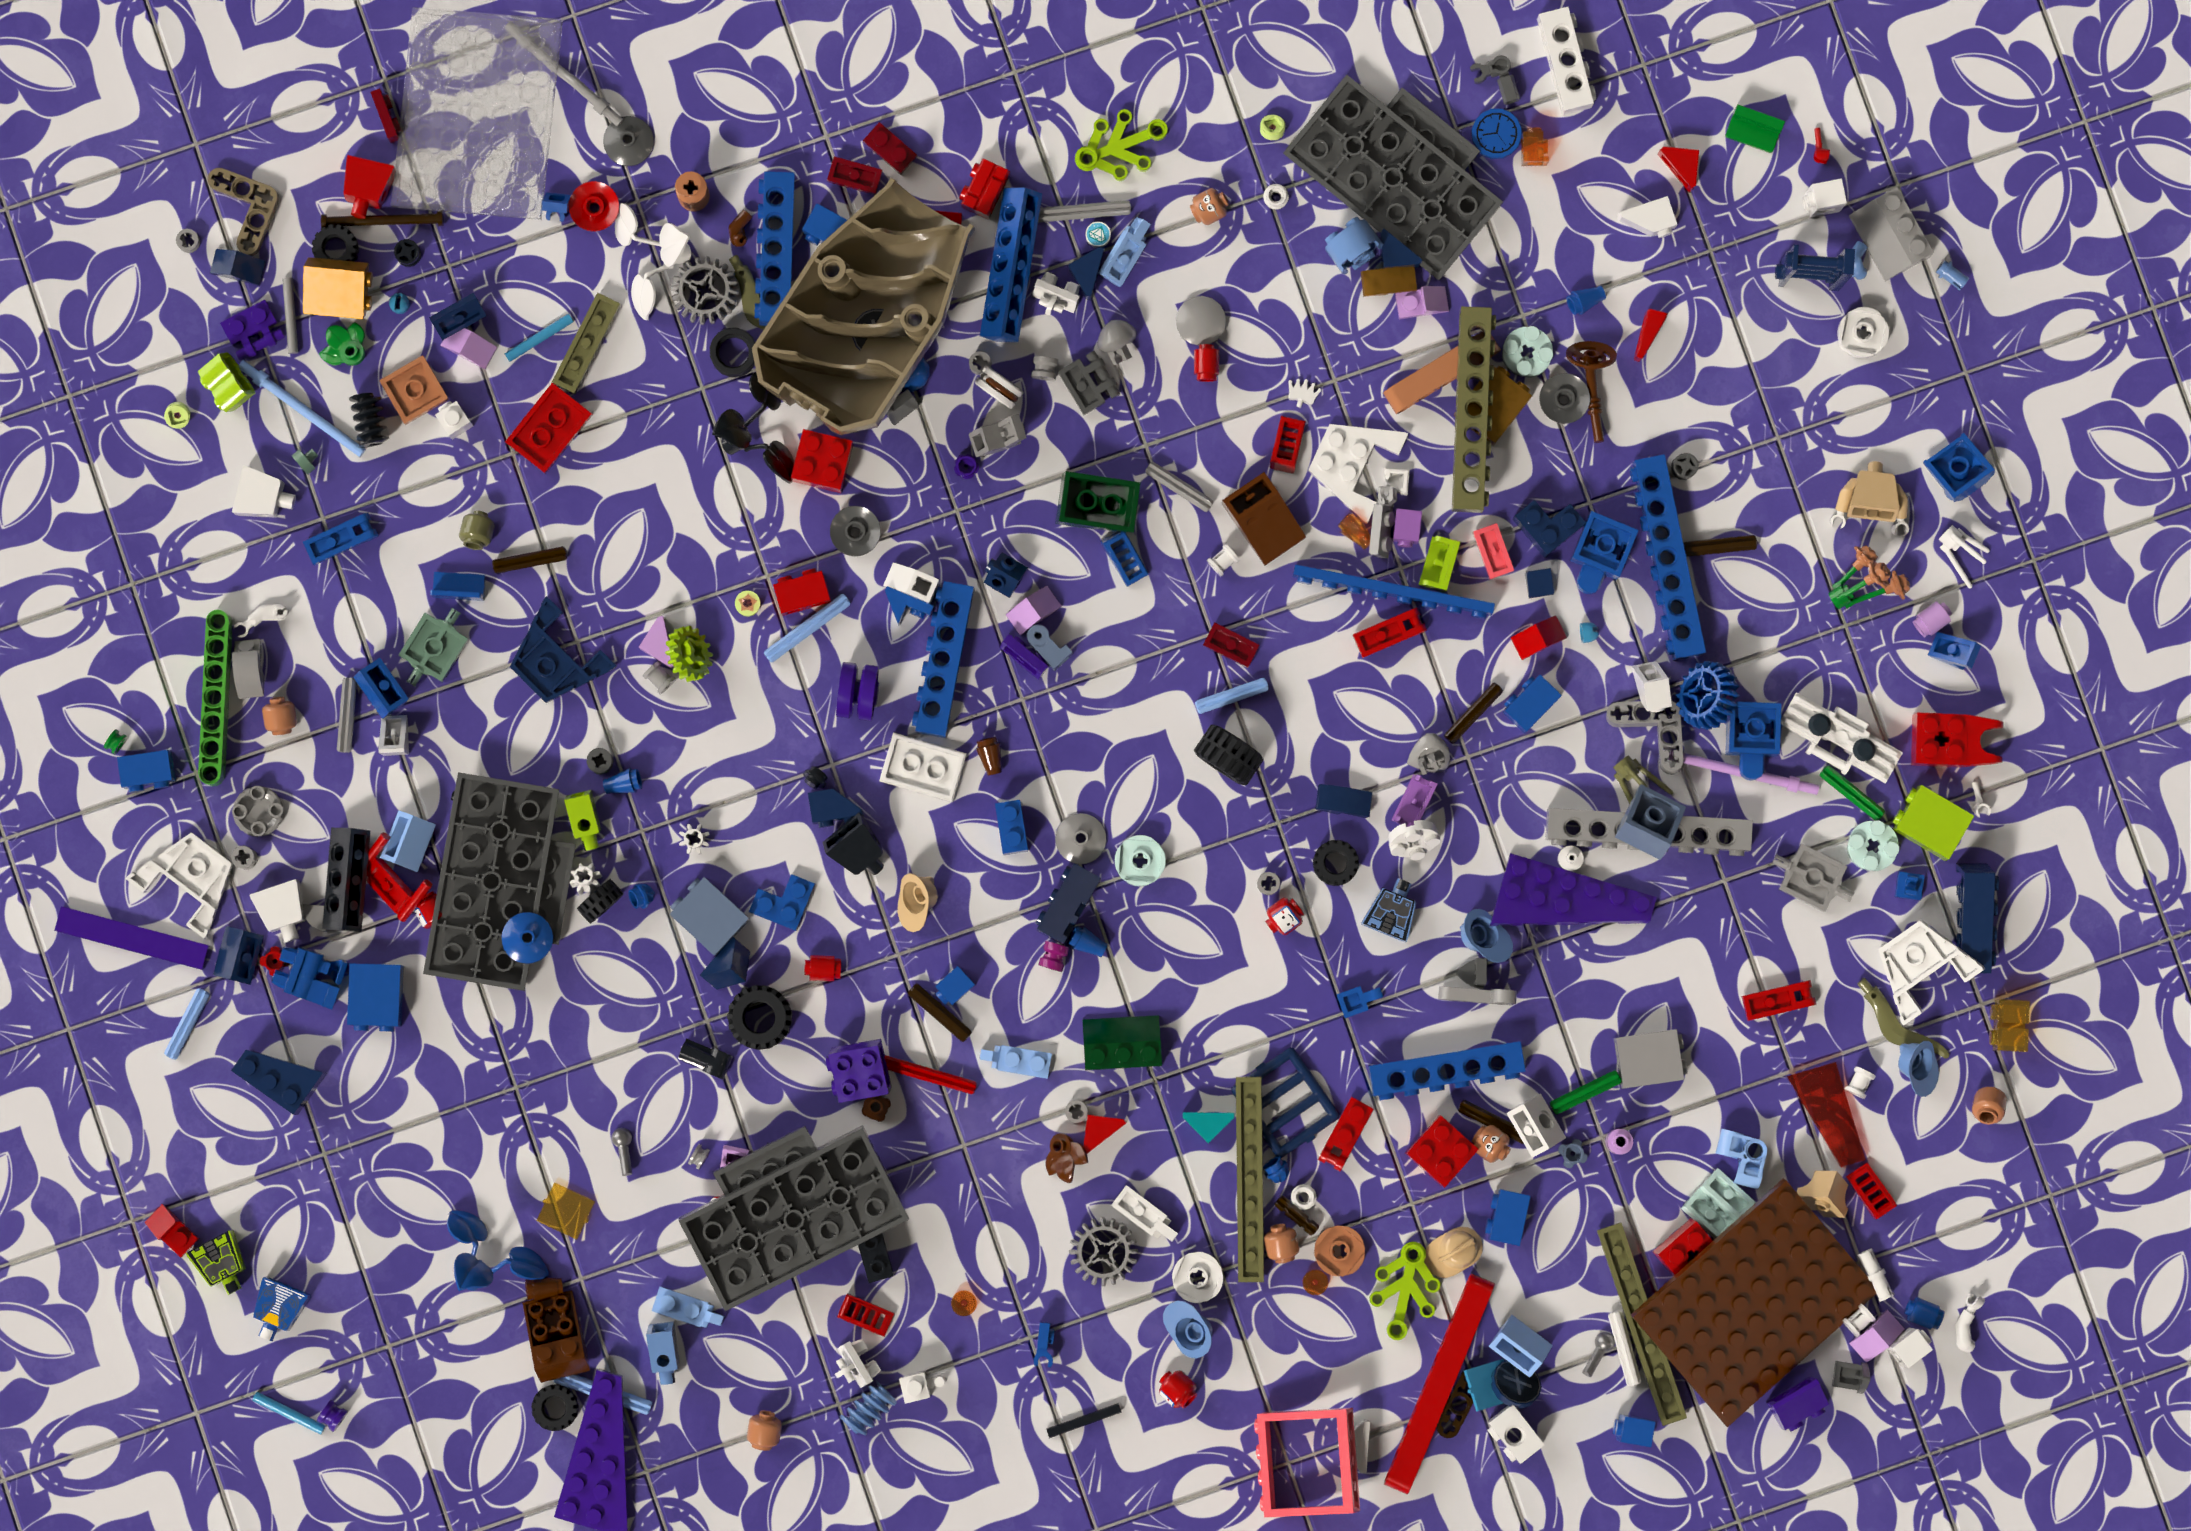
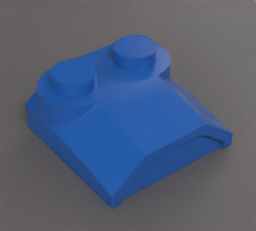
(1960, 468)

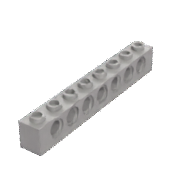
(1738, 828)

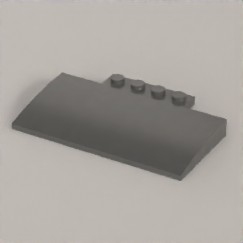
(1397, 171)
(491, 869)
(790, 1211)

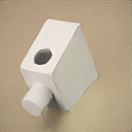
(260, 495)
(281, 908)

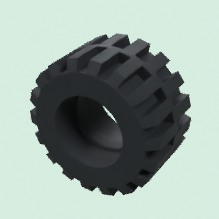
(1228, 754)
(743, 1001)

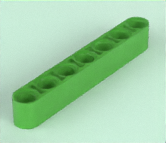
(212, 685)

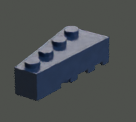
(1977, 912)

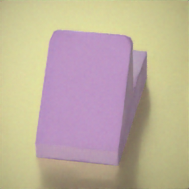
(1422, 302)

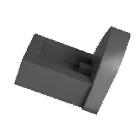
(902, 407)
(1474, 973)
(1851, 1376)

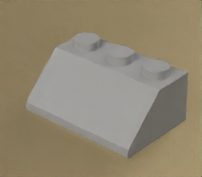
(1891, 234)

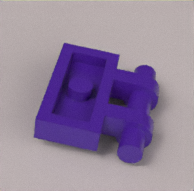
(249, 323)

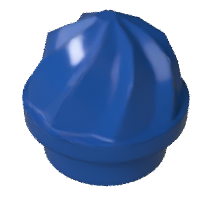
(641, 895)
(1276, 1170)

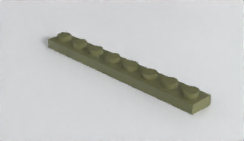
(1249, 1179)
(1632, 1297)

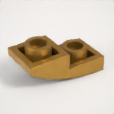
(1388, 281)

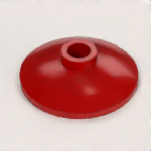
(587, 195)

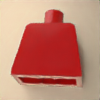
(366, 184)

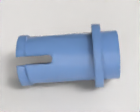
(1952, 275)

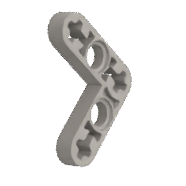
(1663, 725)
(1494, 996)

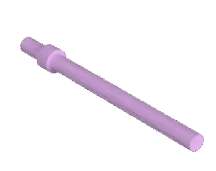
(1791, 784)

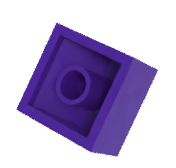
(1798, 1403)

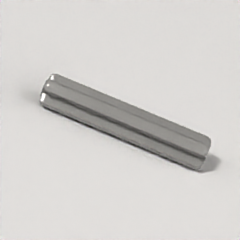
(1179, 486)
(346, 716)

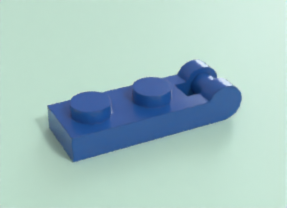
(339, 539)

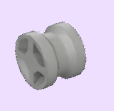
(1044, 368)

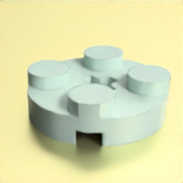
(1529, 337)
(1887, 847)
(1151, 851)

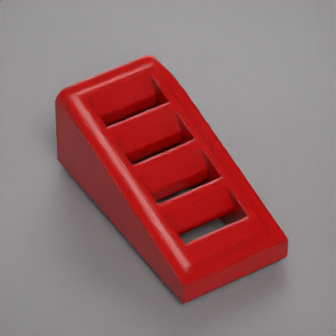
(1650, 327)
(1290, 464)
(1875, 1213)
(860, 1302)

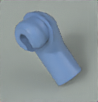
(1859, 270)

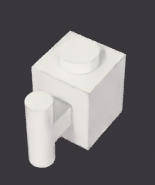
(917, 1386)

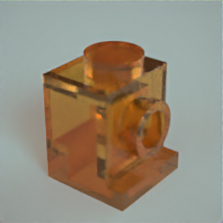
(1534, 147)

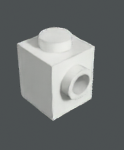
(453, 419)

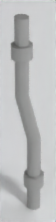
(601, 106)

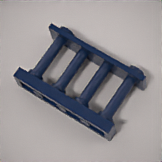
(1831, 269)

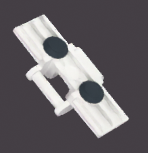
(1844, 730)

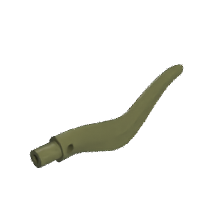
(747, 289)
(1889, 1024)

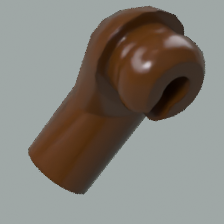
(737, 230)

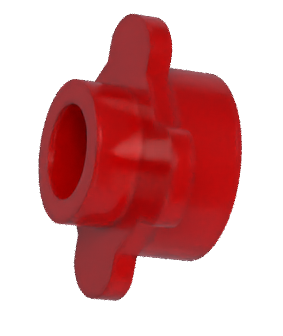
(267, 960)

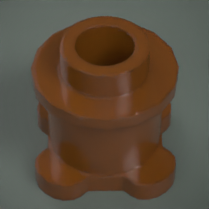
(879, 1116)

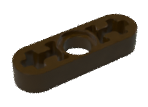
(1444, 1417)

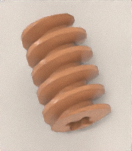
(684, 186)

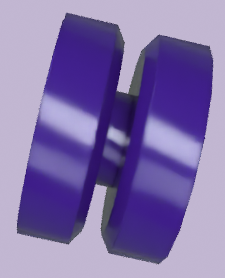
(862, 692)

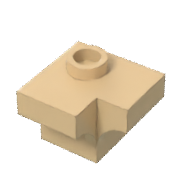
(1826, 1194)

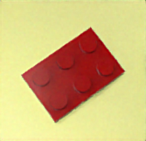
(548, 428)

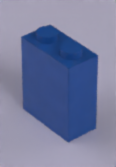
(375, 996)

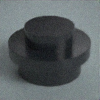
(815, 778)

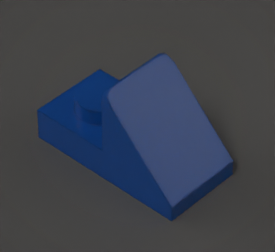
(900, 602)
(1954, 650)

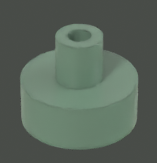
(305, 460)

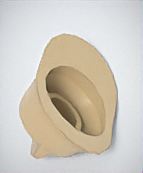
(915, 901)
(1453, 1252)

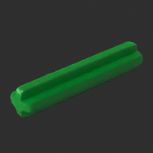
(1852, 793)
(1585, 1092)

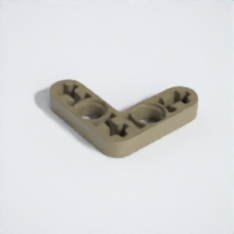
(256, 207)

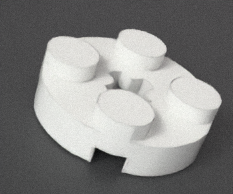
(1851, 341)
(1413, 840)
(1210, 1271)

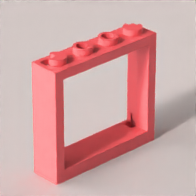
(1347, 1455)

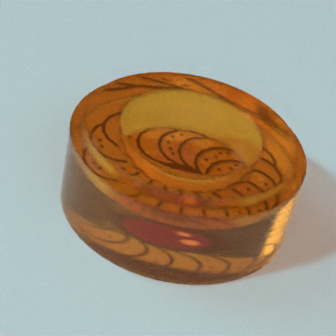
(1315, 1282)
(964, 1303)

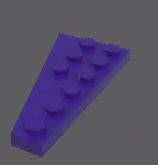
(1554, 896)
(596, 1474)

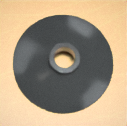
(633, 152)
(1569, 386)
(851, 518)

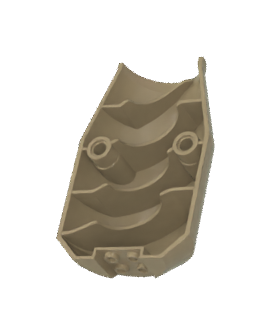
(883, 257)

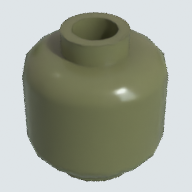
(476, 530)

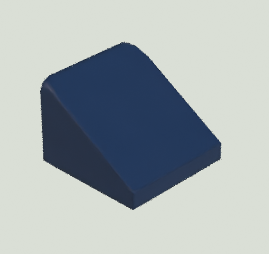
(1539, 583)

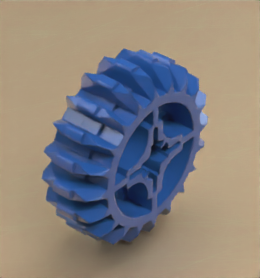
(1707, 695)

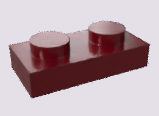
(390, 124)
(890, 148)
(854, 175)
(1231, 645)

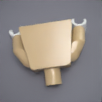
(1873, 497)

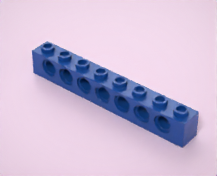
(1656, 468)

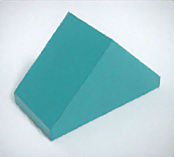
(1207, 1124)

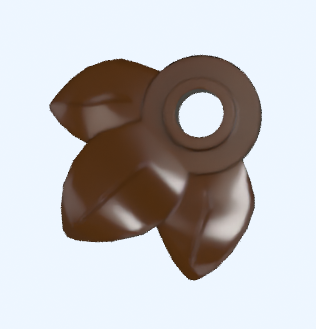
(1064, 1160)

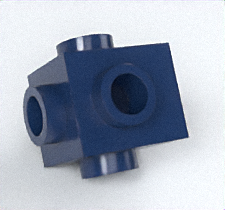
(1004, 574)

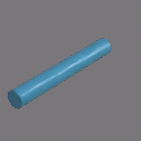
(538, 337)
(288, 1413)

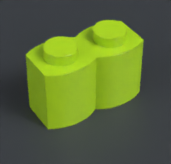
(226, 382)

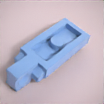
(1125, 252)
(1018, 1060)
(685, 1308)

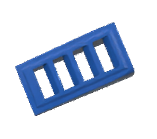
(1117, 561)

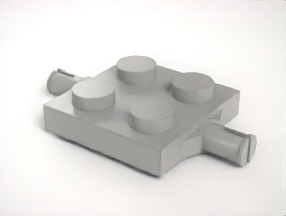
(1812, 877)

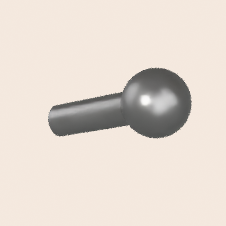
(622, 1138)
(1604, 1343)

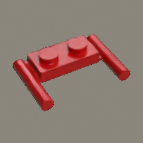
(389, 885)

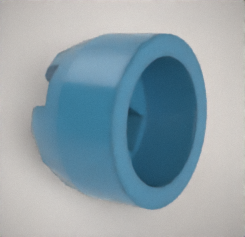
(404, 303)
(1586, 632)

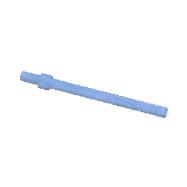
(262, 379)

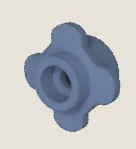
(1579, 1156)

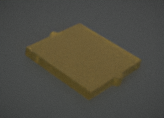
(565, 1211)

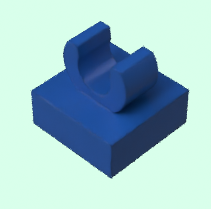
(556, 203)
(1909, 886)

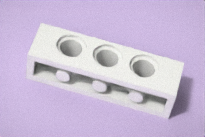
(1569, 100)

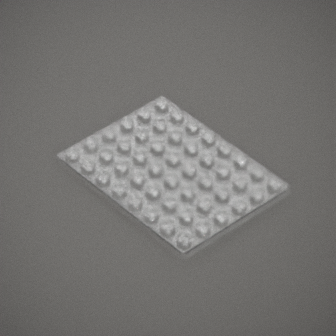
(477, 113)

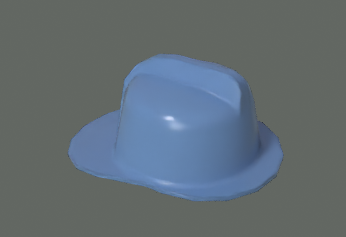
(1488, 940)
(1920, 1066)
(1188, 1329)

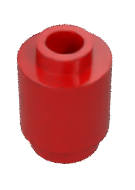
(1206, 363)
(823, 968)

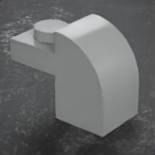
(997, 436)
(247, 669)

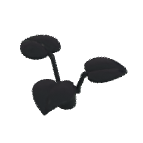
(736, 437)

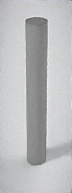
(290, 315)

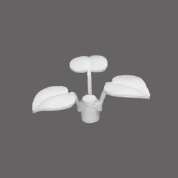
(673, 251)

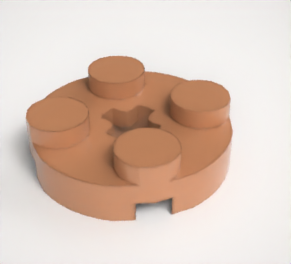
(1341, 1265)

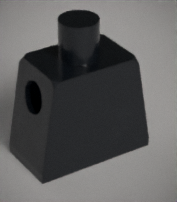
(855, 847)

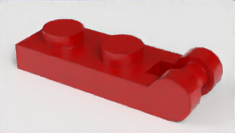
(1388, 633)
(1777, 1000)
(1346, 1133)

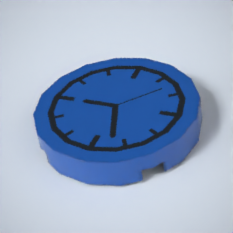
(1496, 133)

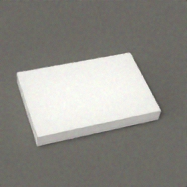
(922, 767)

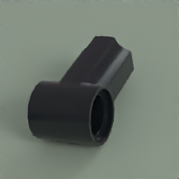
(710, 1060)

